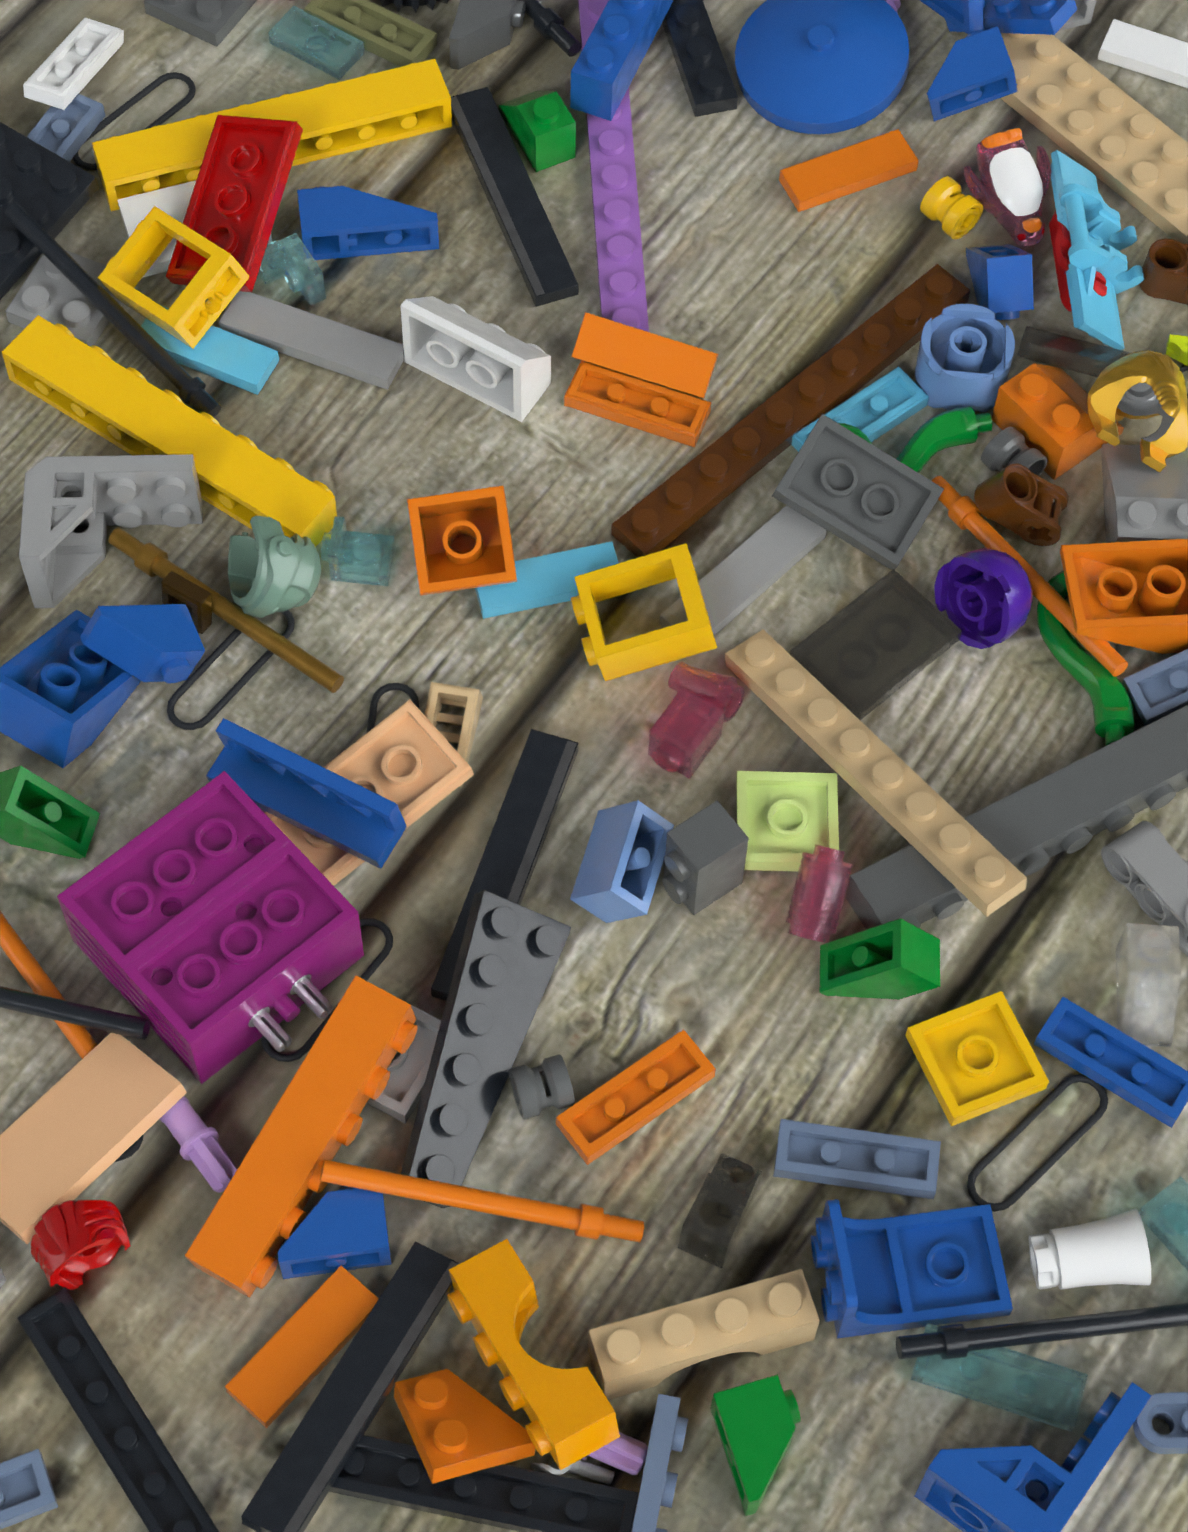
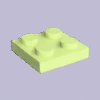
(786, 816)

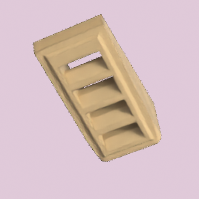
(460, 697)

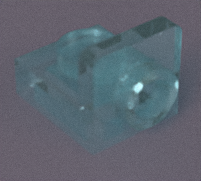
(293, 261)
(357, 555)

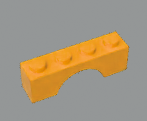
(564, 1405)

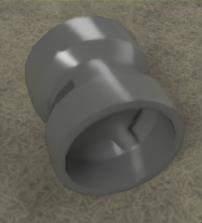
(1010, 448)
(530, 1091)

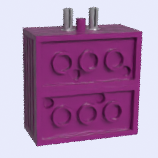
(214, 927)

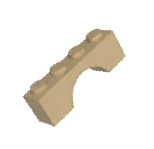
(747, 1318)

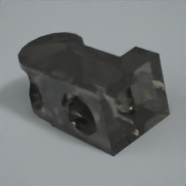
(719, 1210)

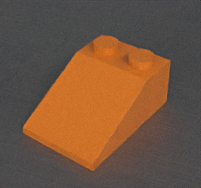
(1130, 592)

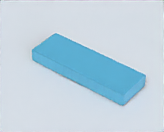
(221, 356)
(875, 407)
(544, 580)

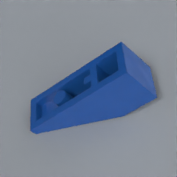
(356, 223)

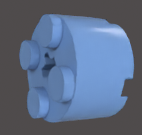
(964, 358)

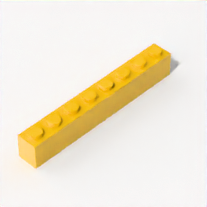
(332, 116)
(156, 422)

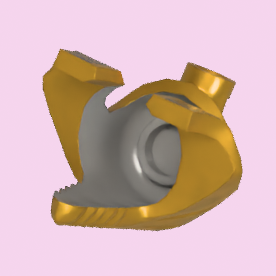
(1141, 388)

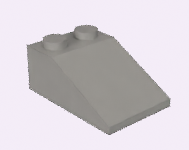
(1142, 501)

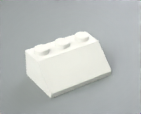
(474, 356)

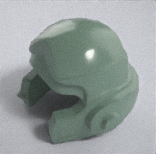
(271, 570)

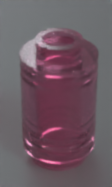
(818, 894)

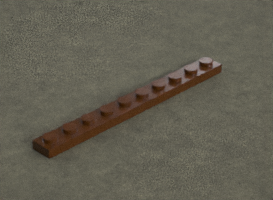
(771, 426)

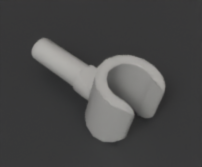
(580, 1467)

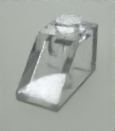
(1148, 982)

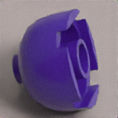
(984, 596)

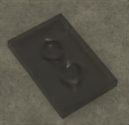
(876, 644)

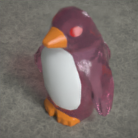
(1012, 184)

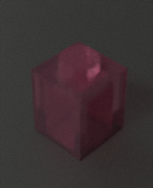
(685, 733)

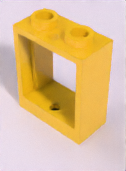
(189, 314)
(655, 646)

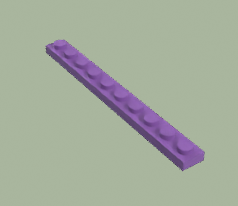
(615, 203)

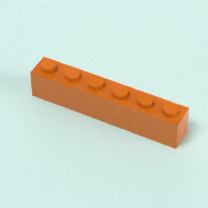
(306, 1126)

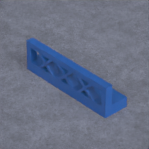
(309, 795)

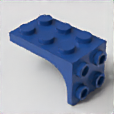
(909, 1269)

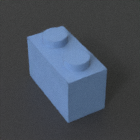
(622, 862)

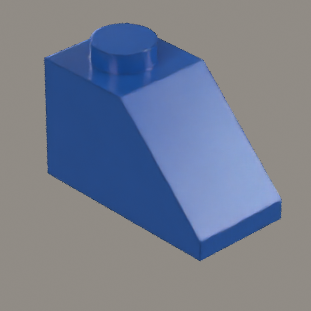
(972, 74)
(1002, 279)
(146, 640)
(342, 1230)

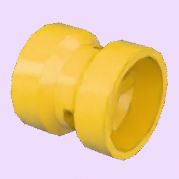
(951, 207)

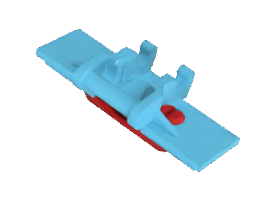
(1088, 252)

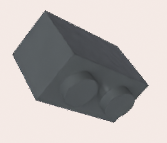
(704, 858)

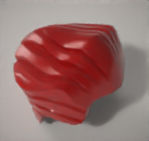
(77, 1239)

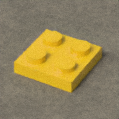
(976, 1058)

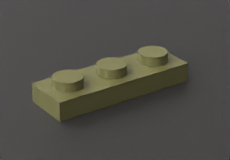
(379, 28)

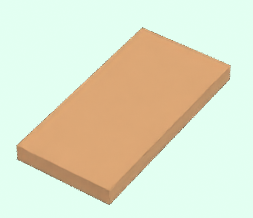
(398, 760)
(80, 1130)

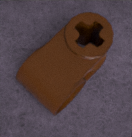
(1166, 271)
(1023, 500)

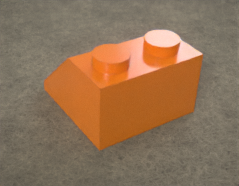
(1050, 415)
(462, 540)

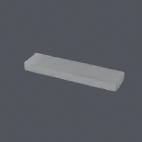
(314, 338)
(752, 568)

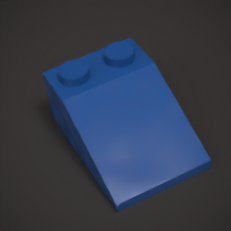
(61, 693)

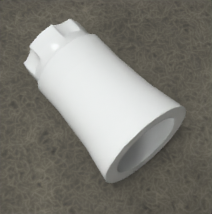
(1092, 1254)

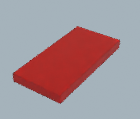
(238, 193)

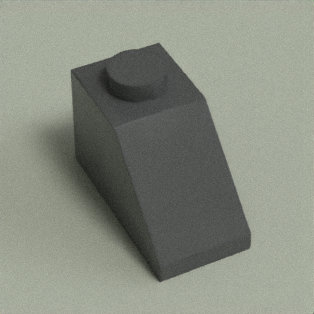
(483, 29)

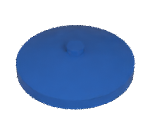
(822, 62)

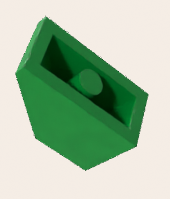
(541, 128)
(43, 816)
(881, 963)
(755, 1432)

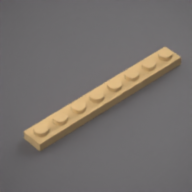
(876, 773)

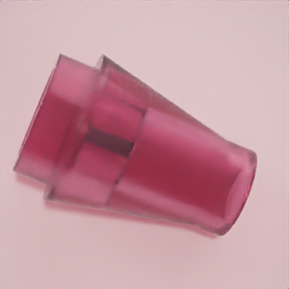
(711, 686)

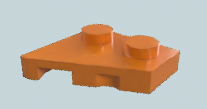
(457, 1426)

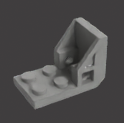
(96, 494)

